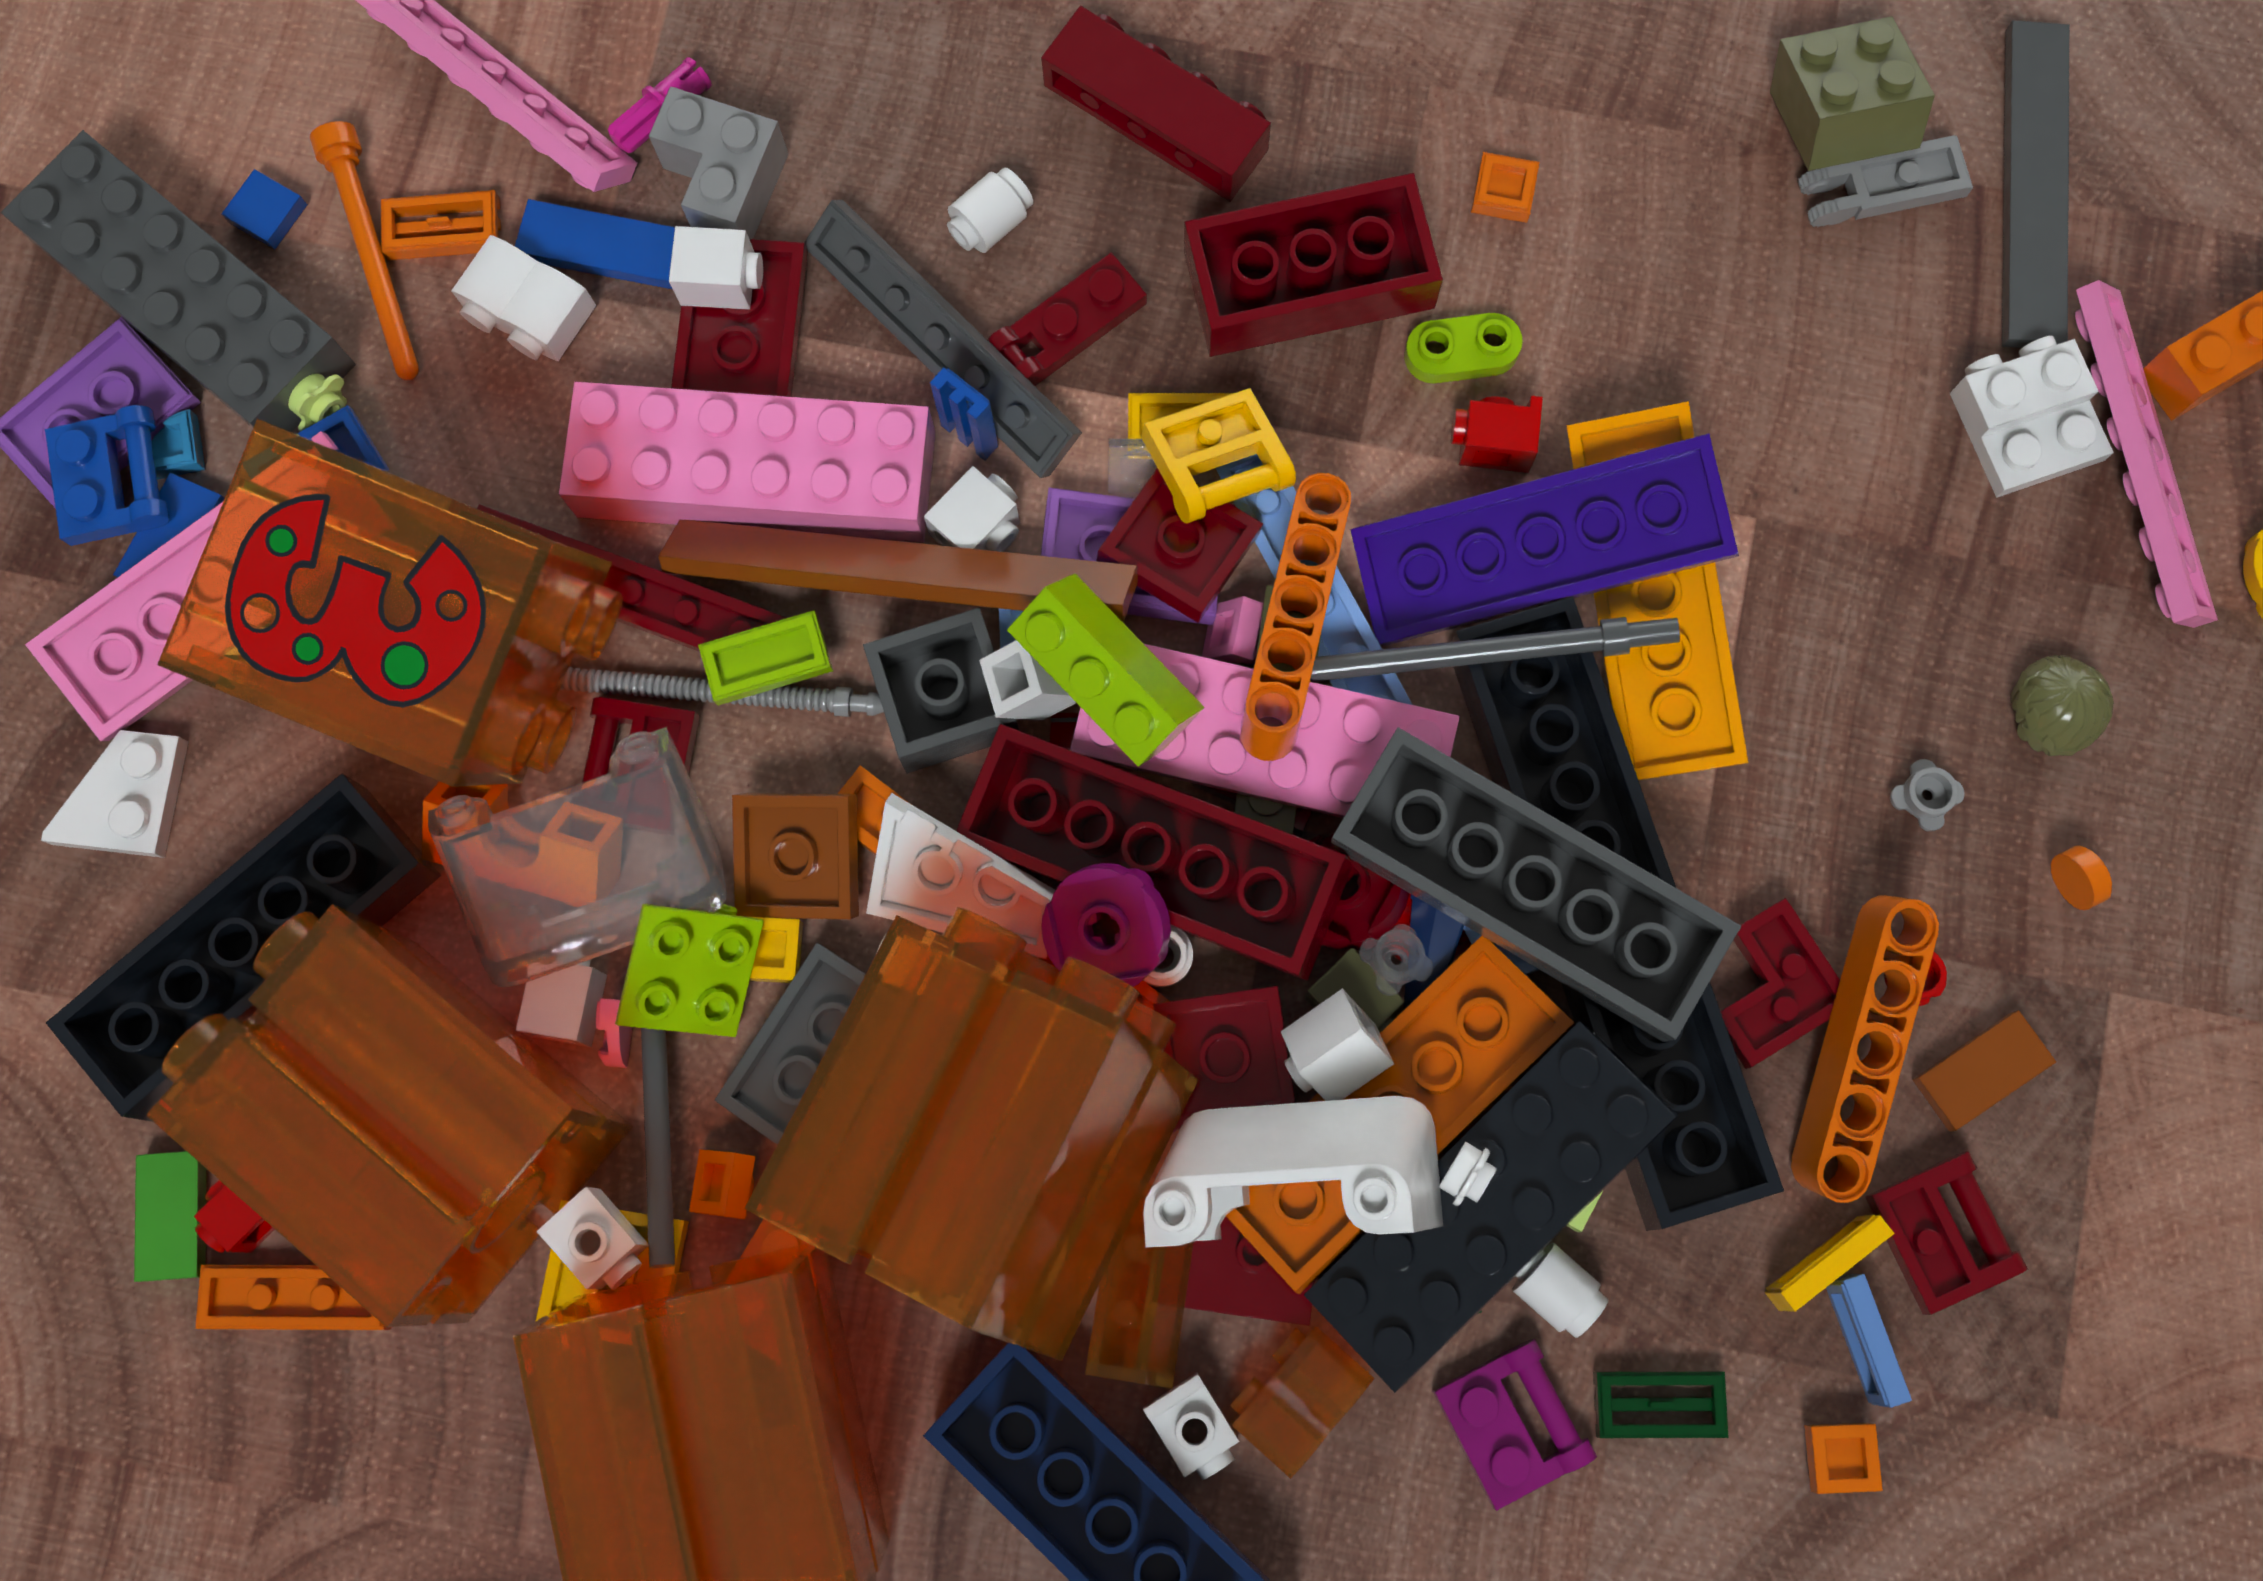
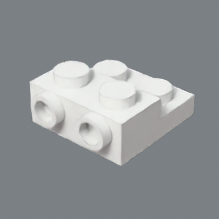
(2031, 415)

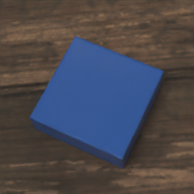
(264, 209)

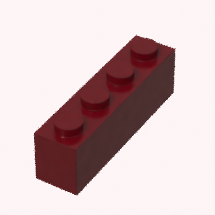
(1156, 102)

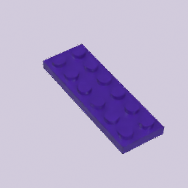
(1545, 541)

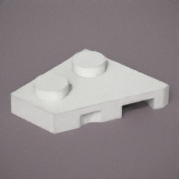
(124, 798)

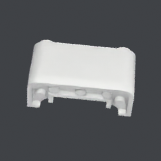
(1373, 1145)

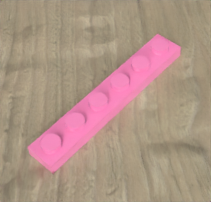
(506, 91)
(2150, 476)

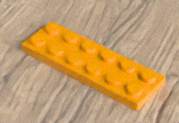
(1672, 698)

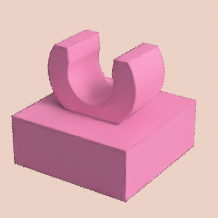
(1234, 631)

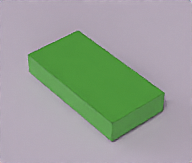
(167, 1197)

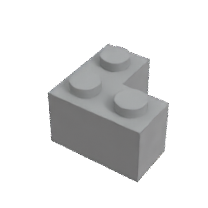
(727, 155)

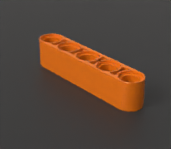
(1289, 638)
(1877, 1075)

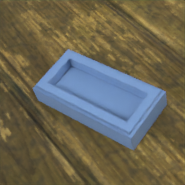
(1868, 1341)

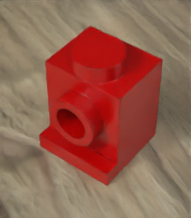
(1498, 433)
(229, 1222)

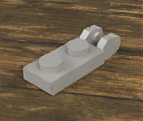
(1890, 182)

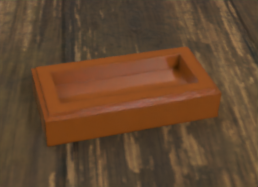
(1984, 1071)

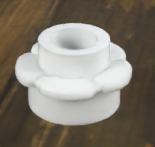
(1468, 1174)

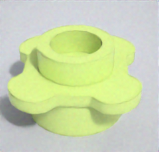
(316, 398)

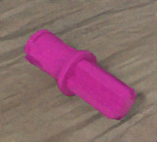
(636, 123)

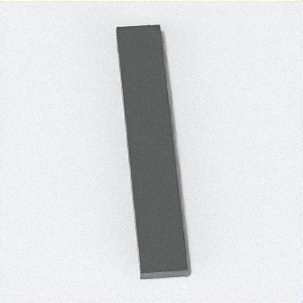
(2035, 183)
(940, 335)

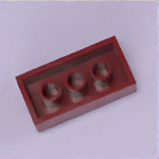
(1312, 264)

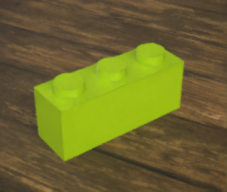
(1105, 668)

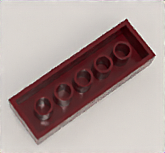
(1212, 867)

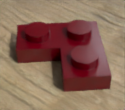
(1795, 986)

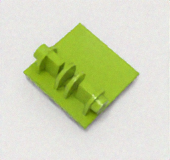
(689, 970)

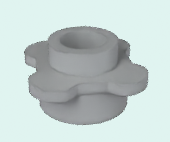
(1944, 789)

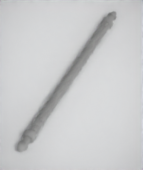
(838, 701)

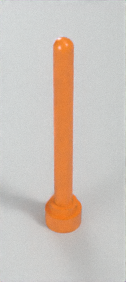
(339, 150)

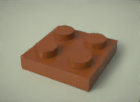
(795, 855)

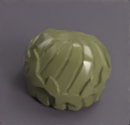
(2061, 705)

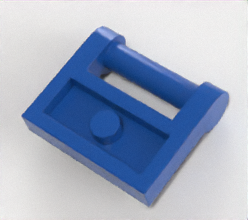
(89, 477)

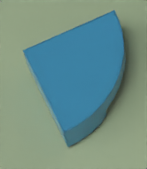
(178, 446)

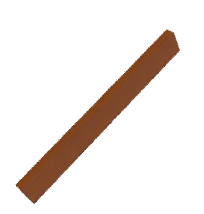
(884, 566)

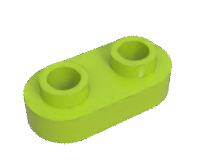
(1466, 351)

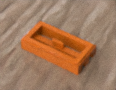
(420, 237)

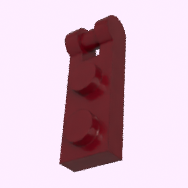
(1071, 319)

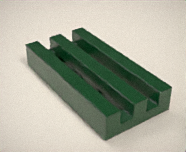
(1605, 1404)

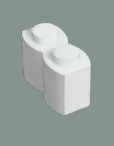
(522, 299)

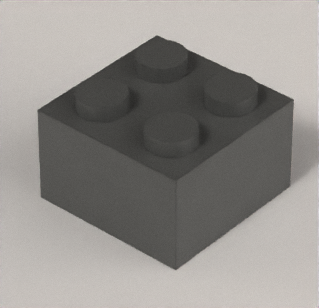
(936, 689)

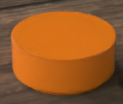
(2081, 877)

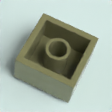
(1851, 93)

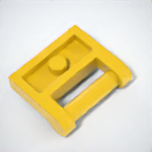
(1211, 438)

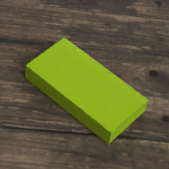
(765, 658)

